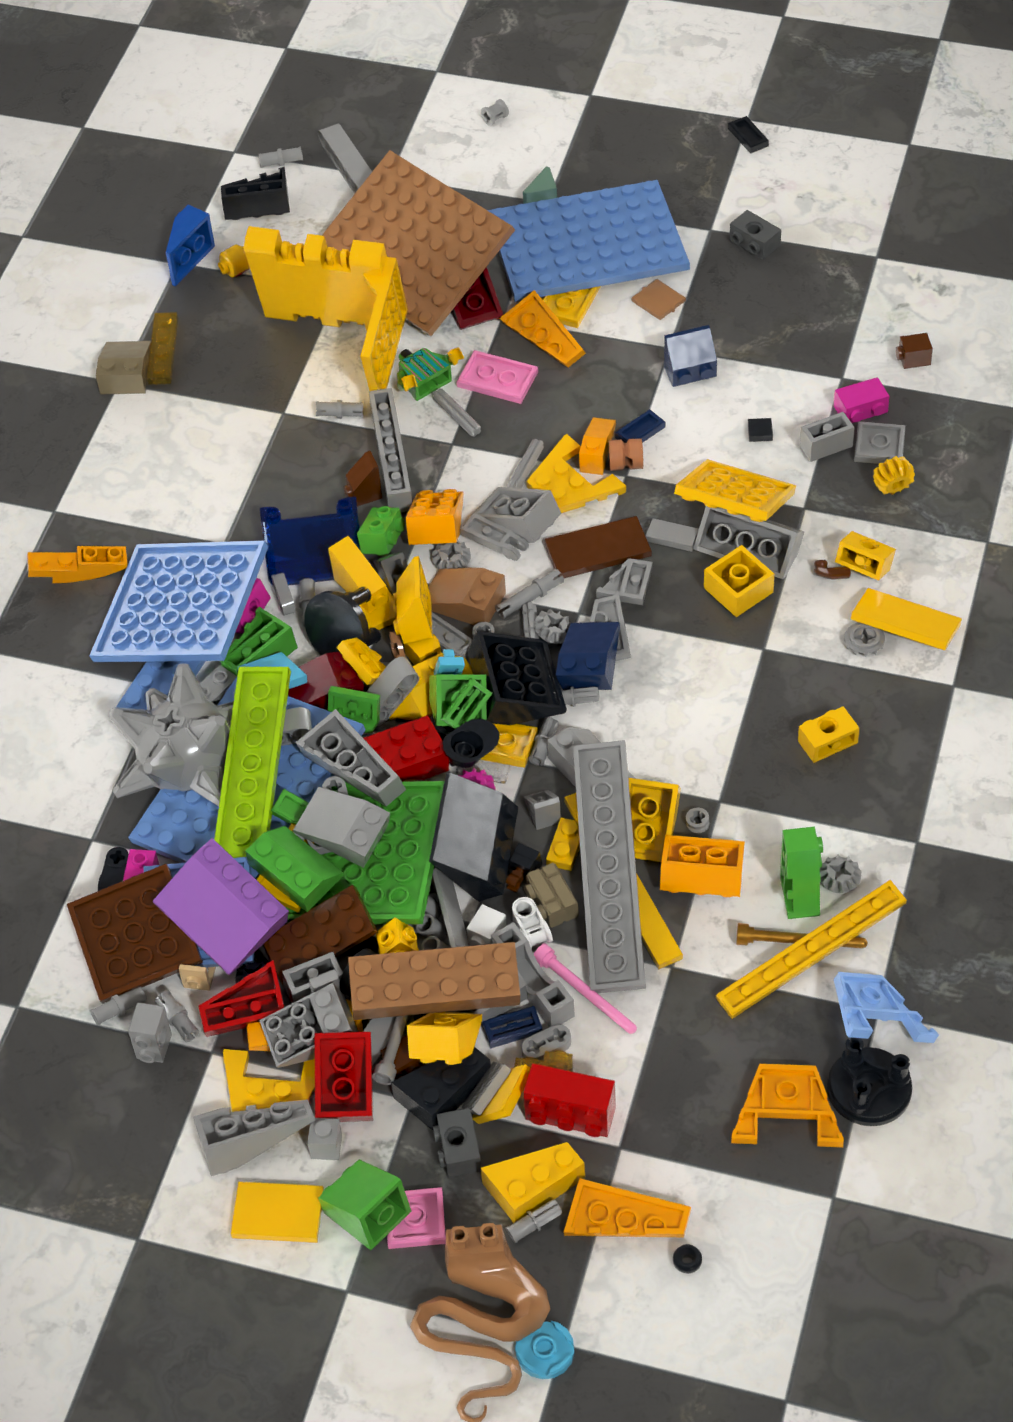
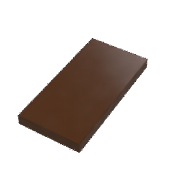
(598, 547)

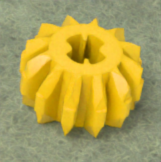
(893, 475)

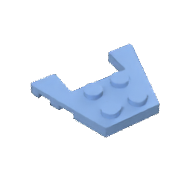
(875, 998)

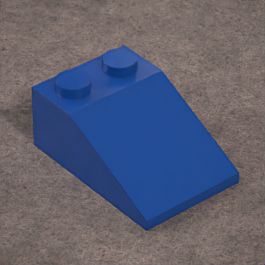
(188, 242)

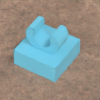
(449, 663)

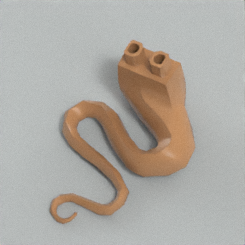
(484, 1263)

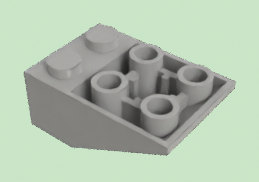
(293, 1027)

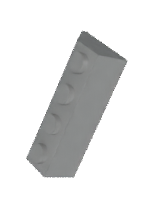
(767, 540)
(443, 918)

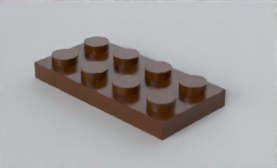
(327, 928)

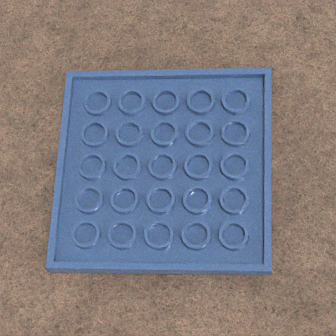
(179, 602)

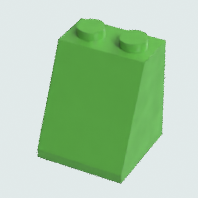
(366, 1202)

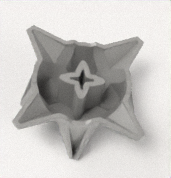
(176, 740)

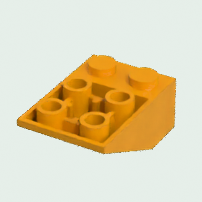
(435, 517)

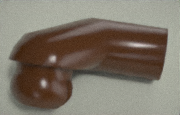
(832, 572)

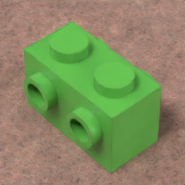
(380, 530)

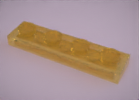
(162, 348)

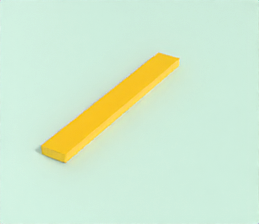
(653, 928)
(810, 949)

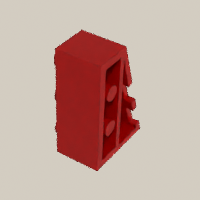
(242, 1003)

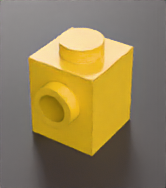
(422, 650)

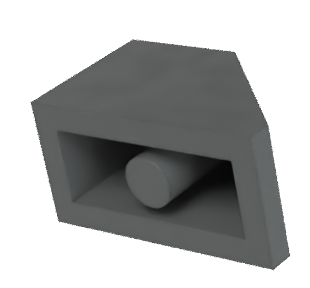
(391, 568)

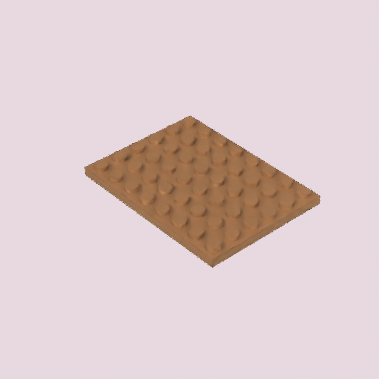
(430, 230)

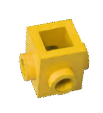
(396, 937)

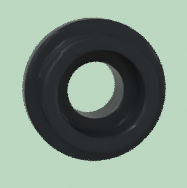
(687, 1251)

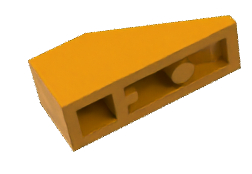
(595, 447)

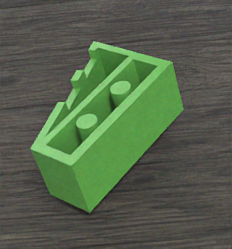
(260, 639)
(801, 871)

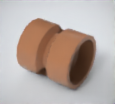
(625, 454)

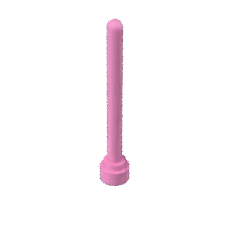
(546, 958)

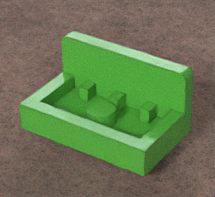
(356, 705)

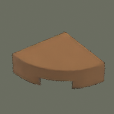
(396, 645)

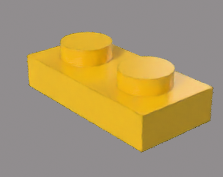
(564, 845)

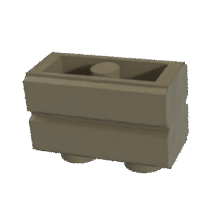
(551, 895)

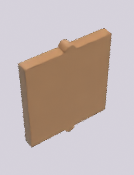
(658, 299)

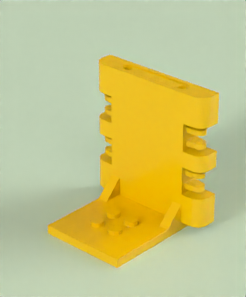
(333, 287)

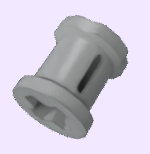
(494, 112)

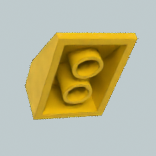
(653, 816)

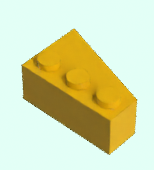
(533, 1179)

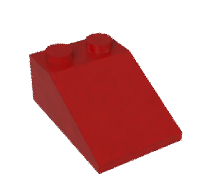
(343, 1076)

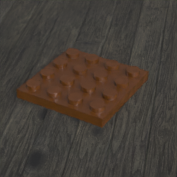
(129, 937)

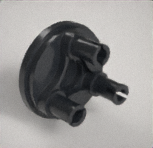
(338, 617)
(869, 1084)

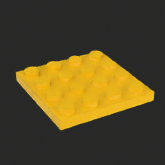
(735, 490)

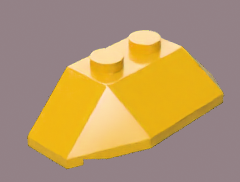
(417, 701)

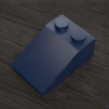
(588, 655)

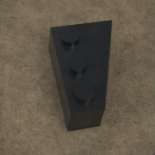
(256, 197)
(439, 1086)

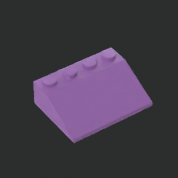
(221, 907)

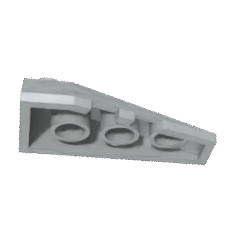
(240, 1136)

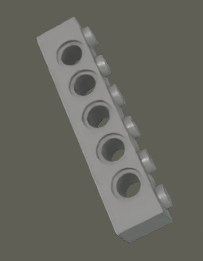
(390, 449)

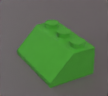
(293, 866)

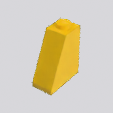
(354, 571)

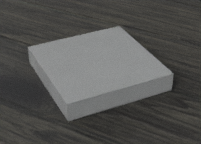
(878, 442)

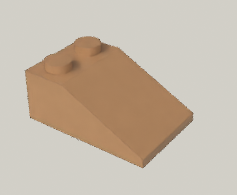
(467, 593)

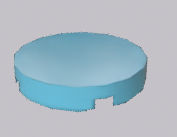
(550, 1356)

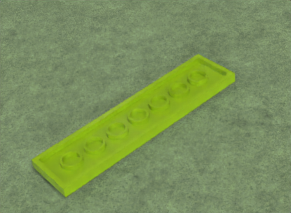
(252, 757)

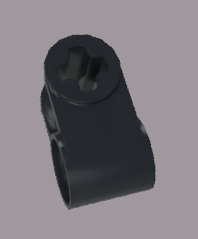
(113, 868)

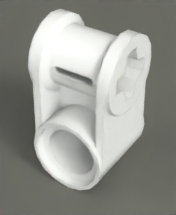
(531, 925)

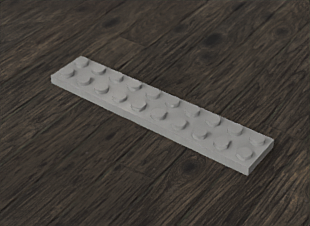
(608, 867)

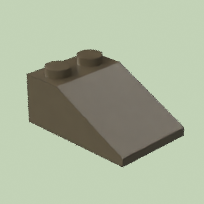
(123, 367)

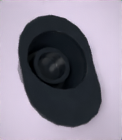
(470, 742)

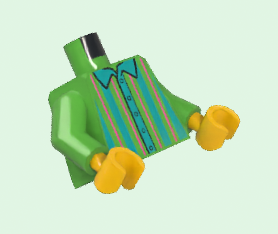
(425, 371)

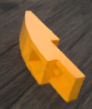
(83, 565)

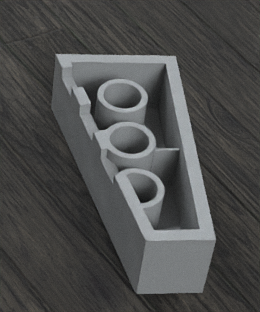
(347, 755)

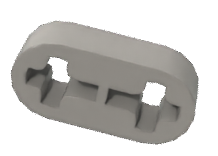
(283, 594)
(545, 1041)

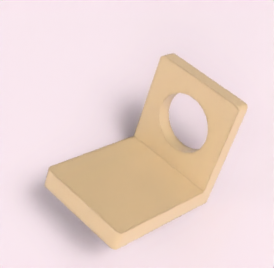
(196, 977)

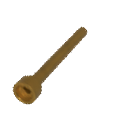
(747, 935)

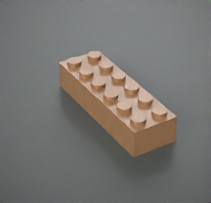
(434, 981)

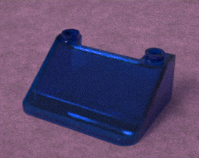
(301, 544)

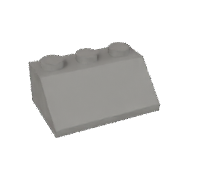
(561, 749)

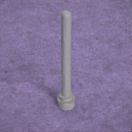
(385, 1070)

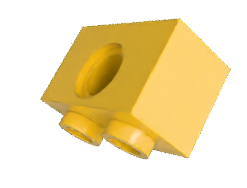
(865, 555)
(828, 734)

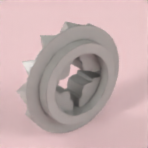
(458, 560)
(552, 634)
(874, 636)
(846, 881)

